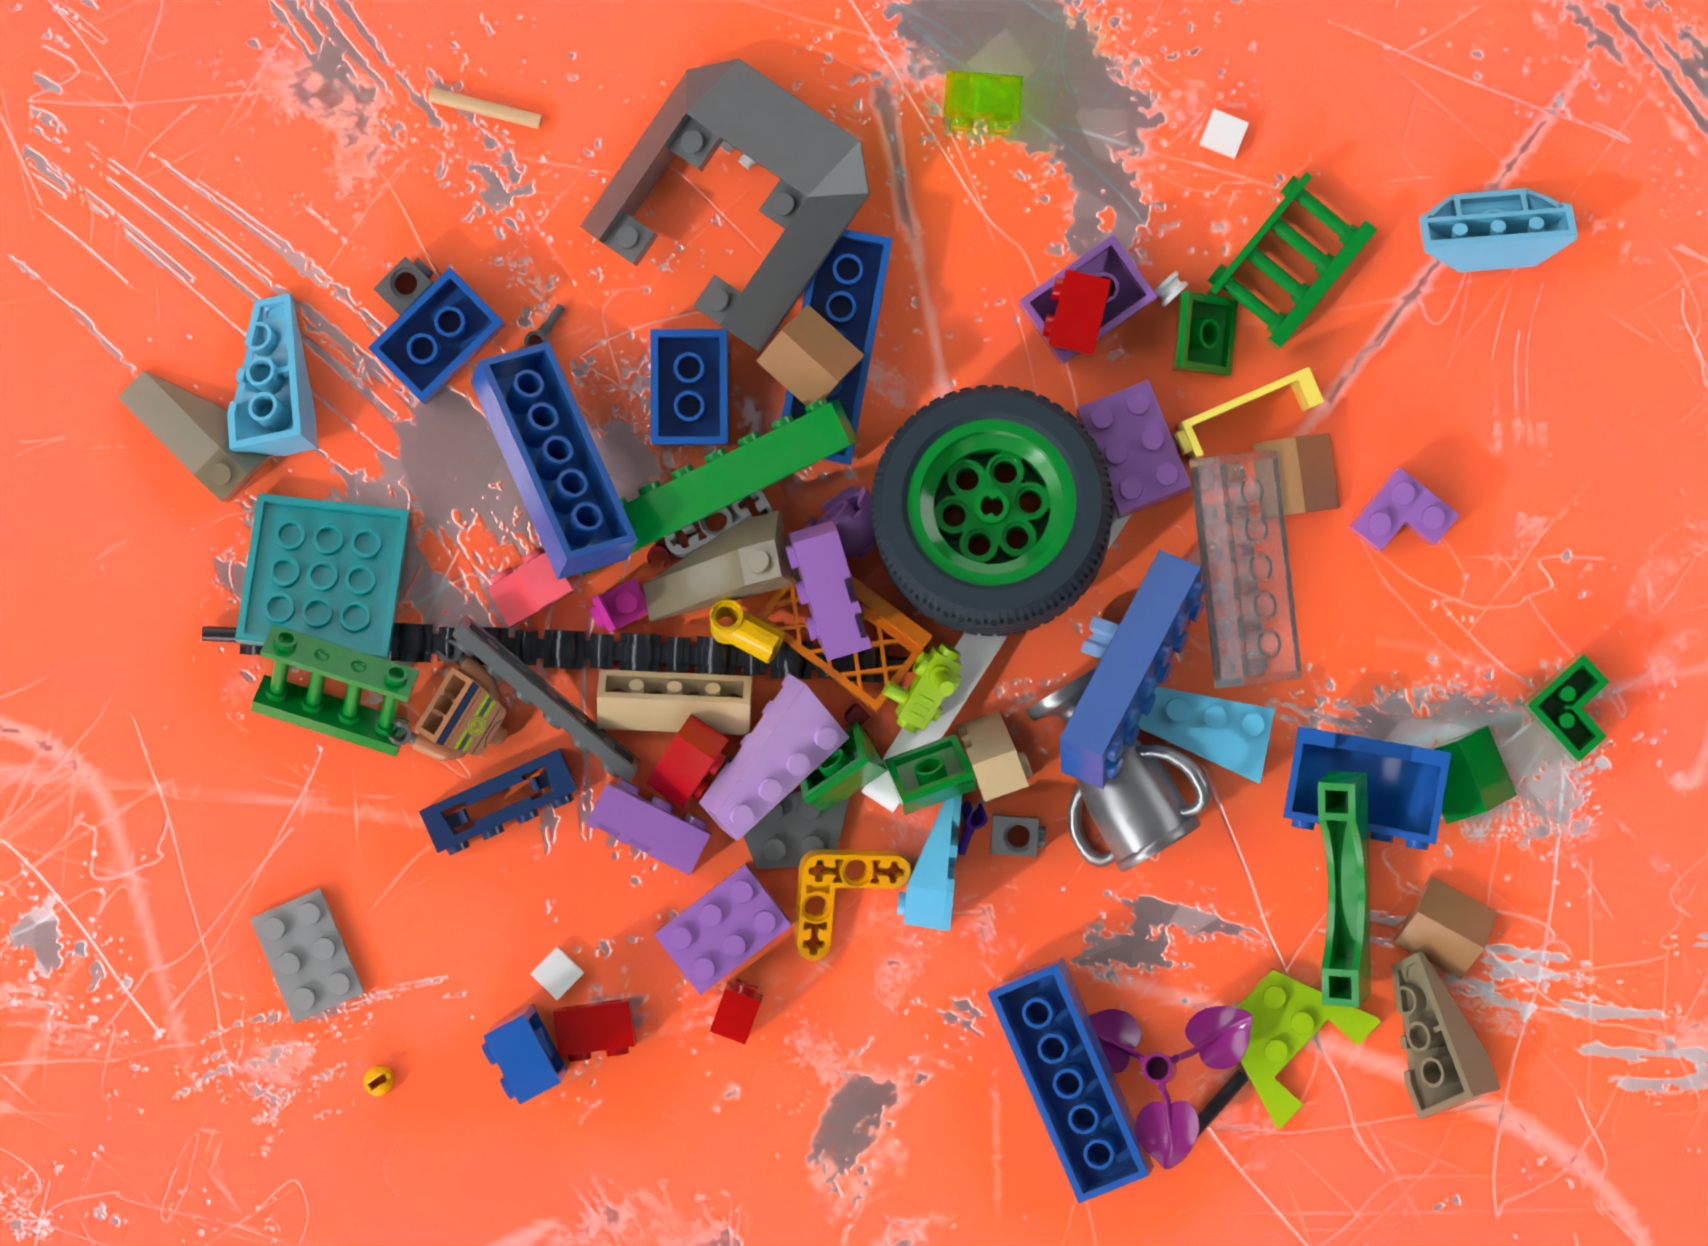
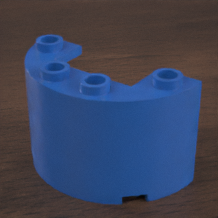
(1402, 783)

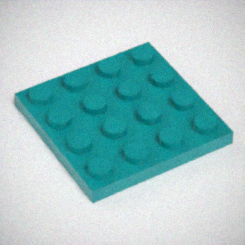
(324, 572)

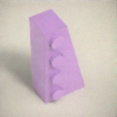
(773, 759)

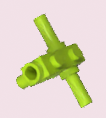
(934, 679)

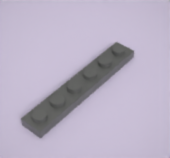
(534, 689)

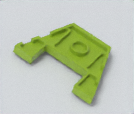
(1283, 1021)

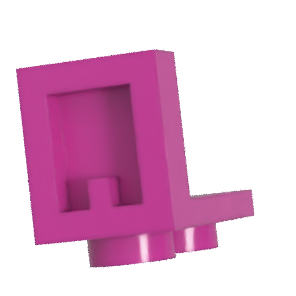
(619, 606)

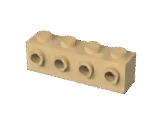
(667, 699)

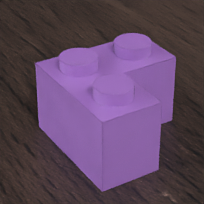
(1398, 503)

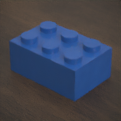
(437, 336)
(689, 387)
(524, 1055)

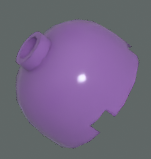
(852, 518)

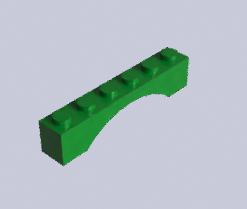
(1345, 837)

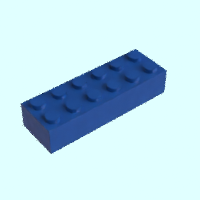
(849, 297)
(553, 460)
(1131, 670)
(1070, 1079)

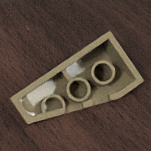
(193, 433)
(731, 566)
(1442, 1050)

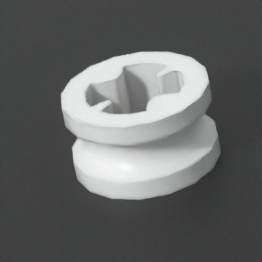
(1170, 288)

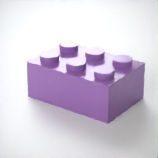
(1126, 294)
(1135, 448)
(723, 928)

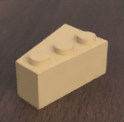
(994, 756)

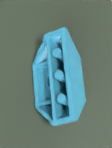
(1497, 229)

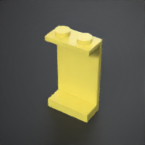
(1302, 384)

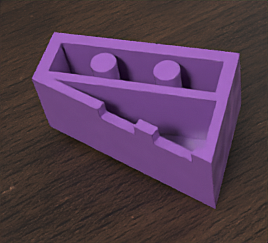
(827, 590)
(650, 826)

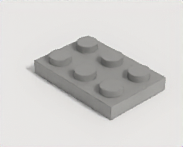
(307, 955)

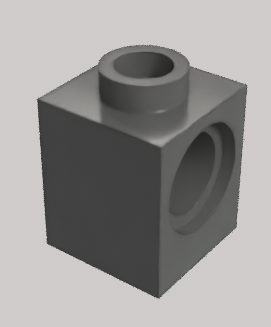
(388, 286)
(1003, 823)

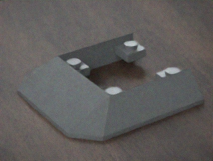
(814, 200)

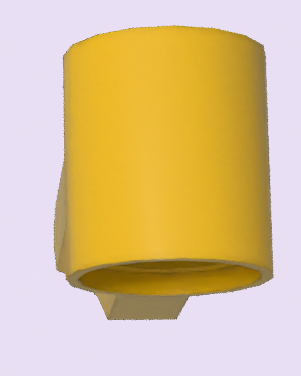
(747, 633)

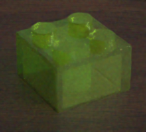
(982, 102)

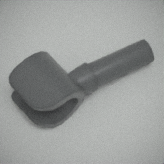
(547, 326)

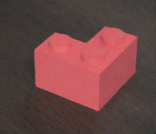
(529, 588)

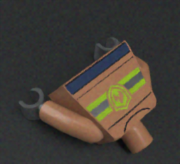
(461, 714)

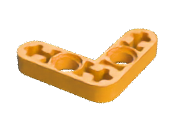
(825, 885)

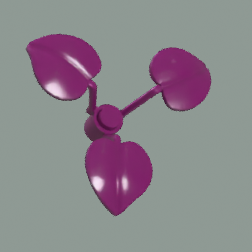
(1170, 1128)

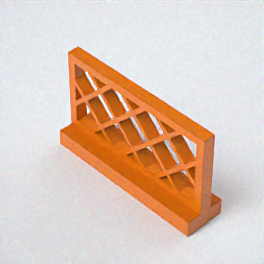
(878, 612)

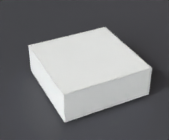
(1223, 133)
(557, 973)

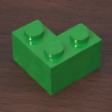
(1559, 705)

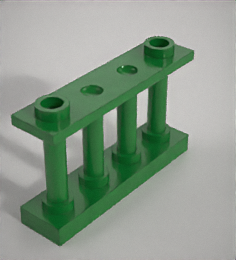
(1303, 295)
(326, 713)

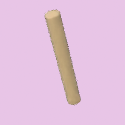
(485, 108)

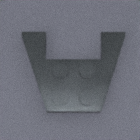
(792, 831)

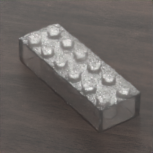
(1245, 568)

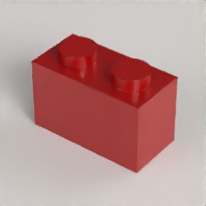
(1077, 312)
(686, 762)
(737, 1011)
(594, 1029)

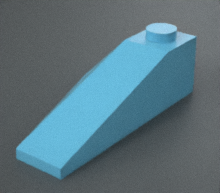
(273, 395)
(932, 882)

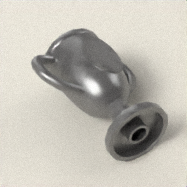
(1140, 807)

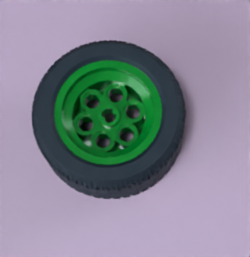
(977, 435)

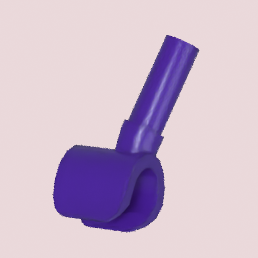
(973, 821)

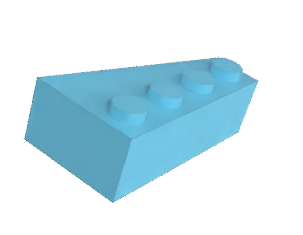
(1213, 728)

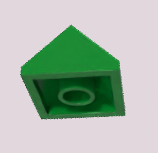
(1204, 334)
(844, 771)
(931, 774)
(1475, 776)

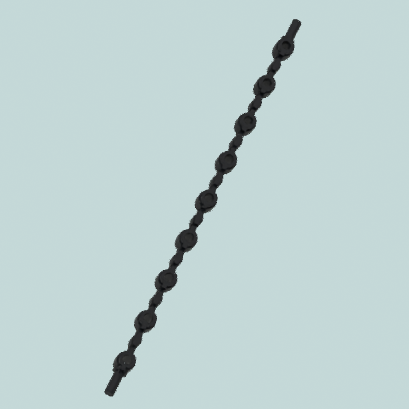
(634, 652)

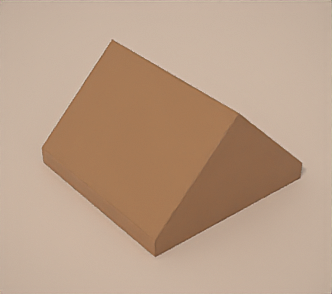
(810, 357)
(1305, 472)
(1447, 927)

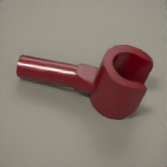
(659, 545)
(857, 713)

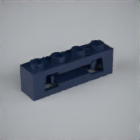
(442, 827)

